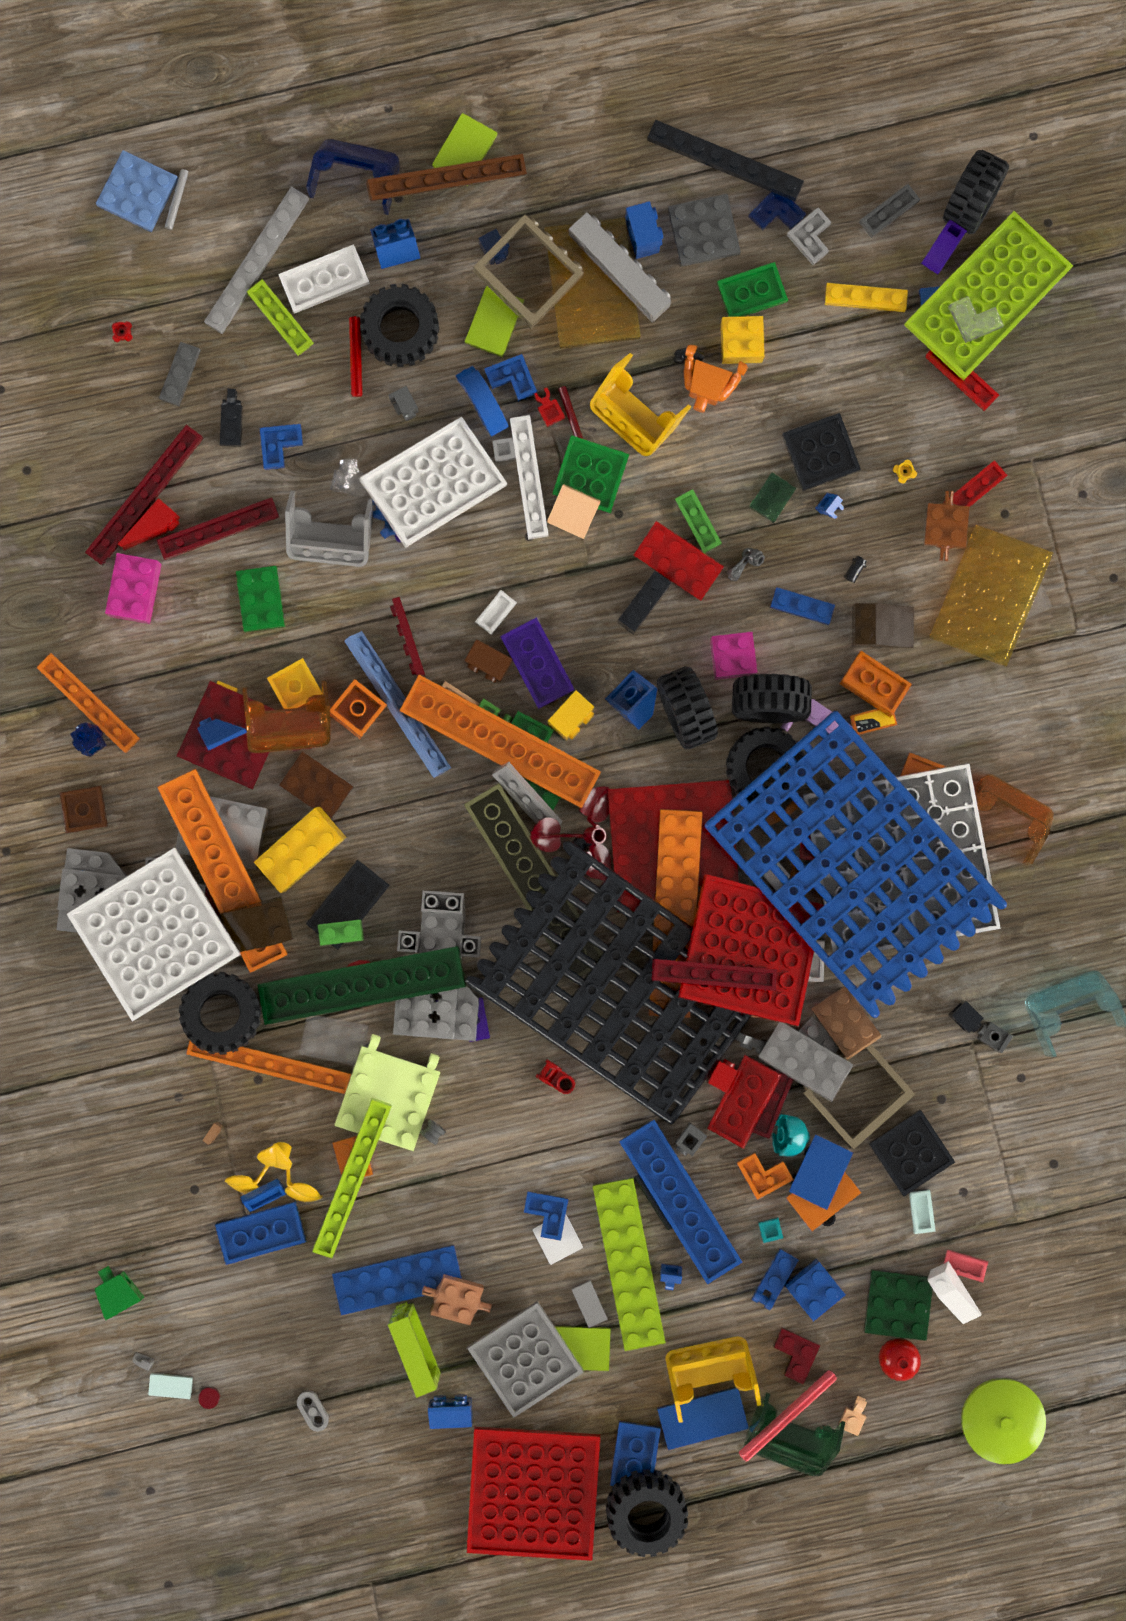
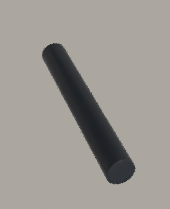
(650, 1198)

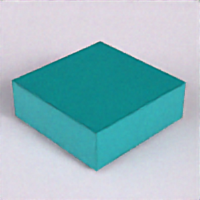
(770, 1230)

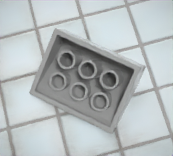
(244, 825)

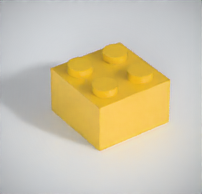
(742, 339)
(571, 715)

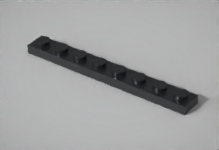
(725, 160)

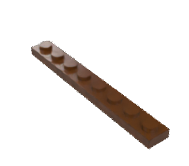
(446, 177)

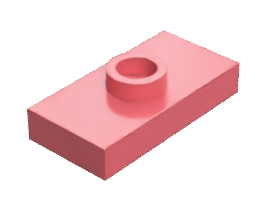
(967, 1265)

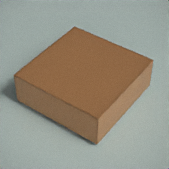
(213, 1133)

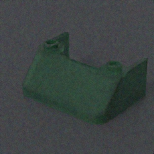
(795, 1445)

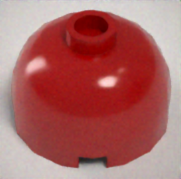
(899, 1359)

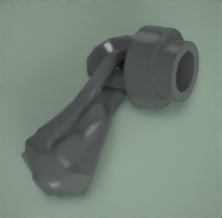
(754, 558)

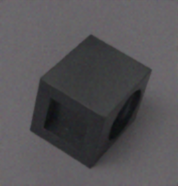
(966, 1017)

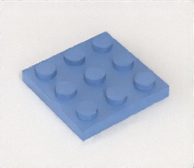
(137, 191)

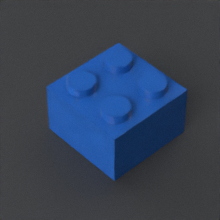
(643, 229)
(815, 1289)

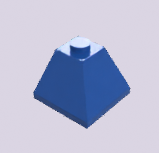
(634, 699)
(218, 732)

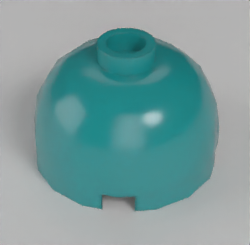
(790, 1136)

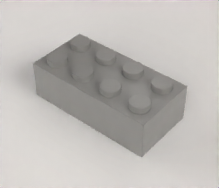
(805, 1061)

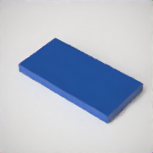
(260, 1233)
(703, 1418)

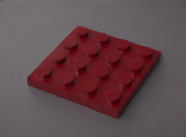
(230, 758)

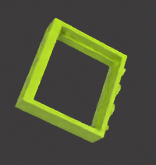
(414, 1349)

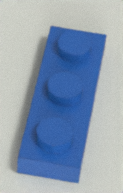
(802, 606)

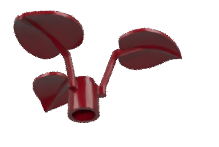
(547, 831)

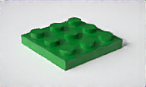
(592, 471)

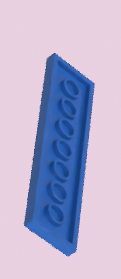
(680, 1201)

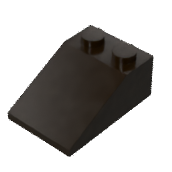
(882, 626)
(258, 925)

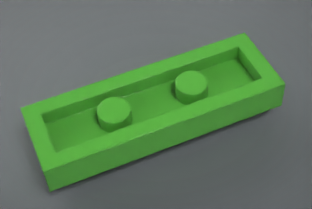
(698, 521)

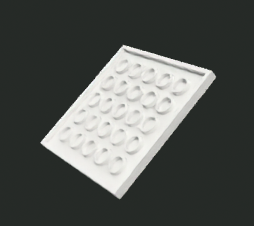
(153, 934)

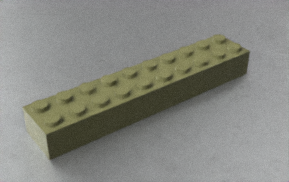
(520, 858)

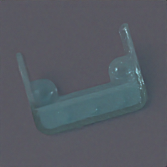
(1050, 1002)

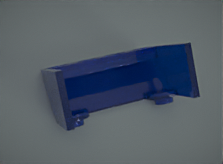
(334, 151)

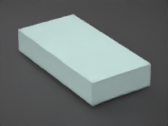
(922, 1211)
(170, 1385)

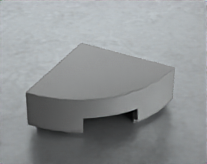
(143, 1361)

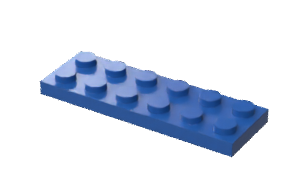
(394, 1279)

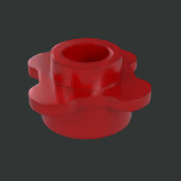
(117, 327)

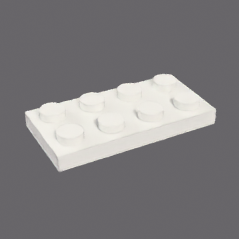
(324, 279)

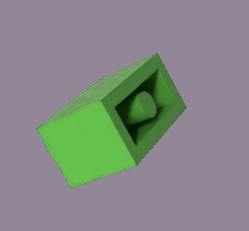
(340, 932)

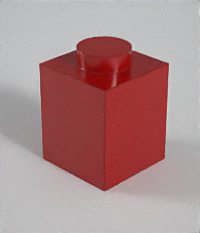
(722, 1075)

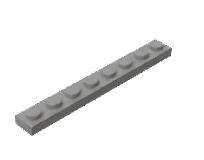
(256, 260)

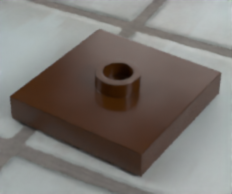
(83, 809)

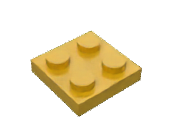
(294, 685)

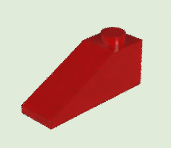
(152, 524)

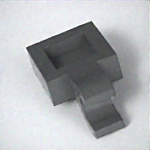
(749, 1042)

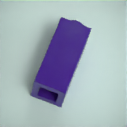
(944, 247)

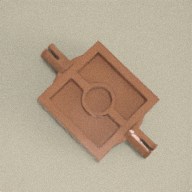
(456, 1299)

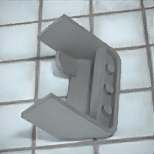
(327, 541)

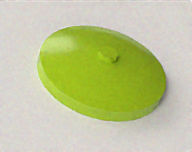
(1003, 1421)

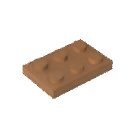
(846, 1023)

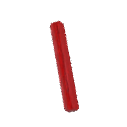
(355, 356)

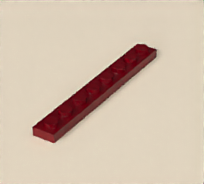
(144, 494)

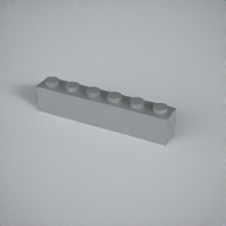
(620, 267)

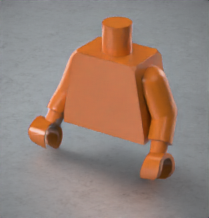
(707, 382)

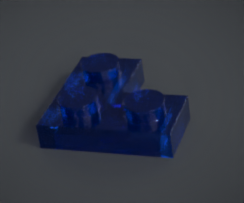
(777, 206)

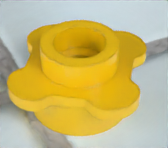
(903, 477)

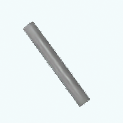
(176, 199)

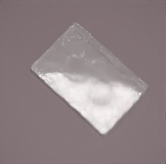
(333, 1039)

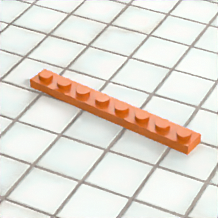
(279, 1067)

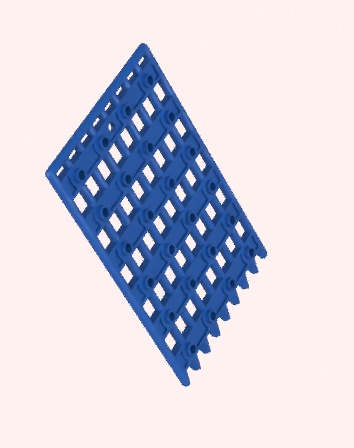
(925, 944)

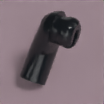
(680, 356)

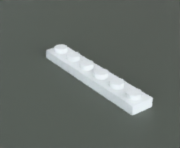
(529, 477)

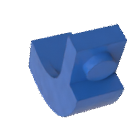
(483, 400)

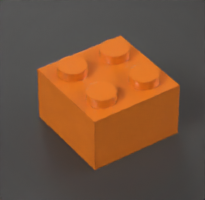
(357, 709)

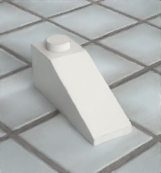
(953, 1293)

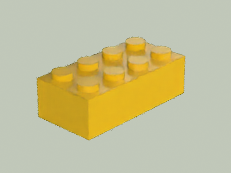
(300, 849)

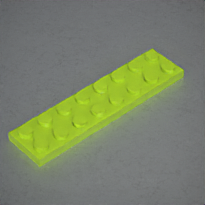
(629, 1264)

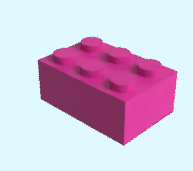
(133, 588)

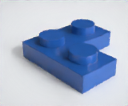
(513, 371)
(275, 439)
(553, 1210)

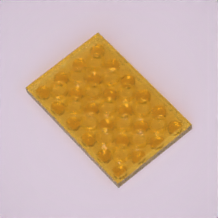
(595, 306)
(991, 595)

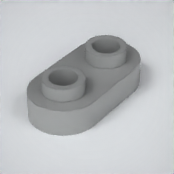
(312, 1410)

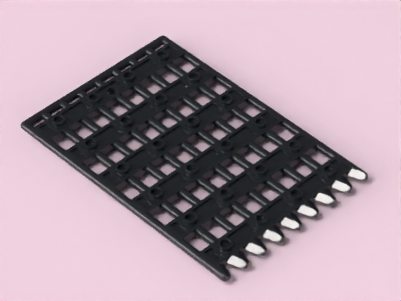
(582, 930)

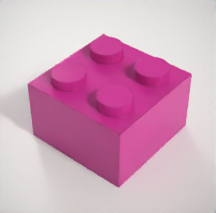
(733, 655)

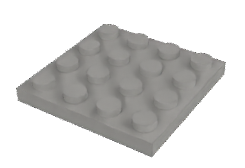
(525, 1359)

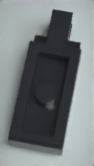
(231, 420)

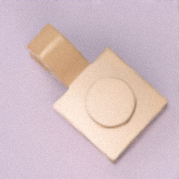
(854, 1417)

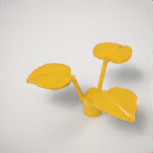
(275, 1156)

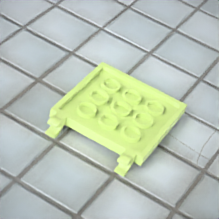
(393, 1081)

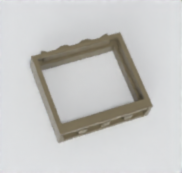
(505, 295)
(879, 1118)

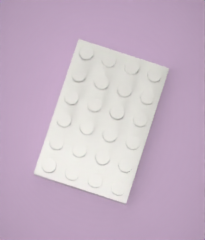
(433, 481)

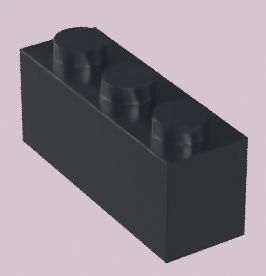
(644, 602)

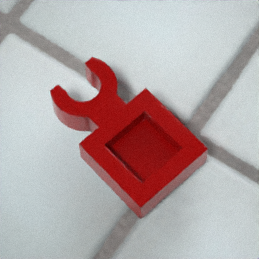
(550, 410)

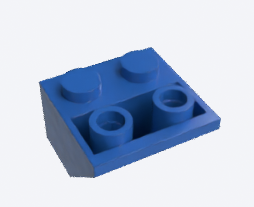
(395, 243)
(450, 1412)

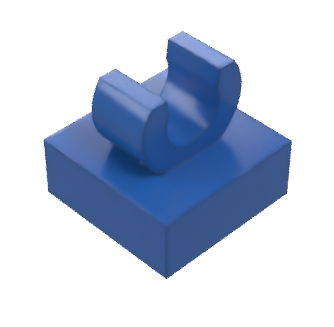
(829, 504)
(670, 1274)

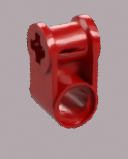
(555, 1077)

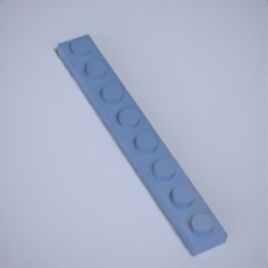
(394, 699)

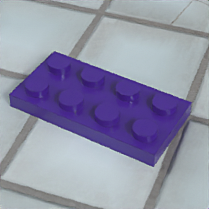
(537, 663)

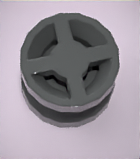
(433, 1132)

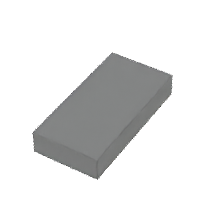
(589, 1303)

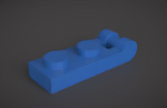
(775, 1278)

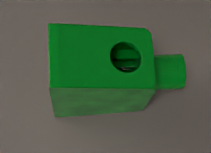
(116, 1293)

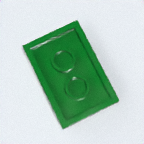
(752, 291)
(260, 599)

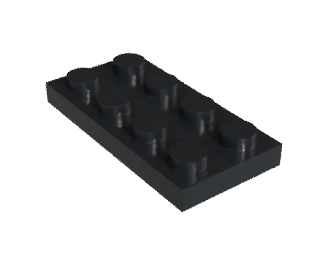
(350, 898)

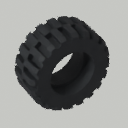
(976, 190)
(399, 299)
(771, 698)
(687, 707)
(746, 745)
(204, 990)
(651, 1537)

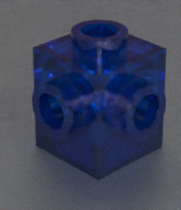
(88, 739)

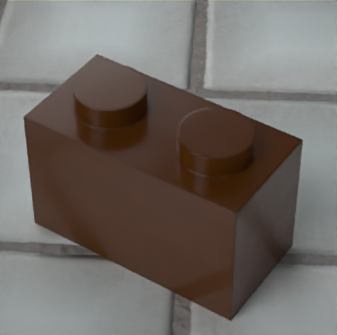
(488, 661)

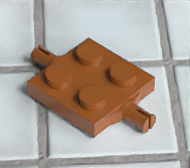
(946, 526)

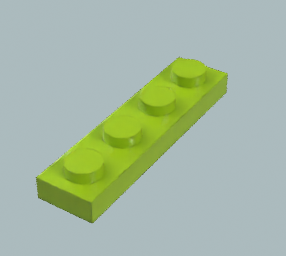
(280, 317)

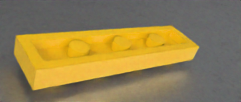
(866, 297)

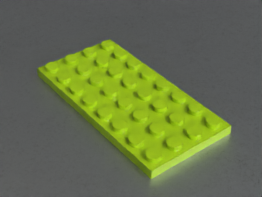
(1005, 272)

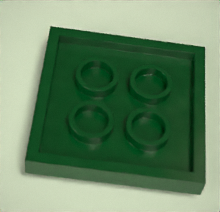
(898, 1305)

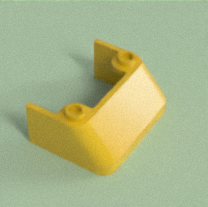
(628, 415)
(708, 1365)

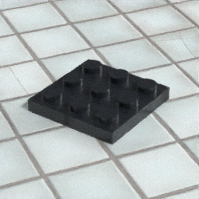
(821, 452)
(911, 1152)

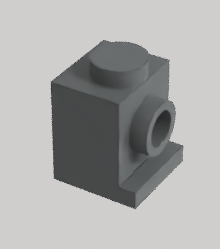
(404, 403)
(1002, 1040)
(698, 1138)

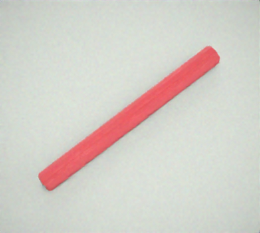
(787, 1415)

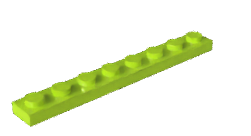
(352, 1178)

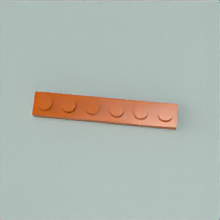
(88, 703)

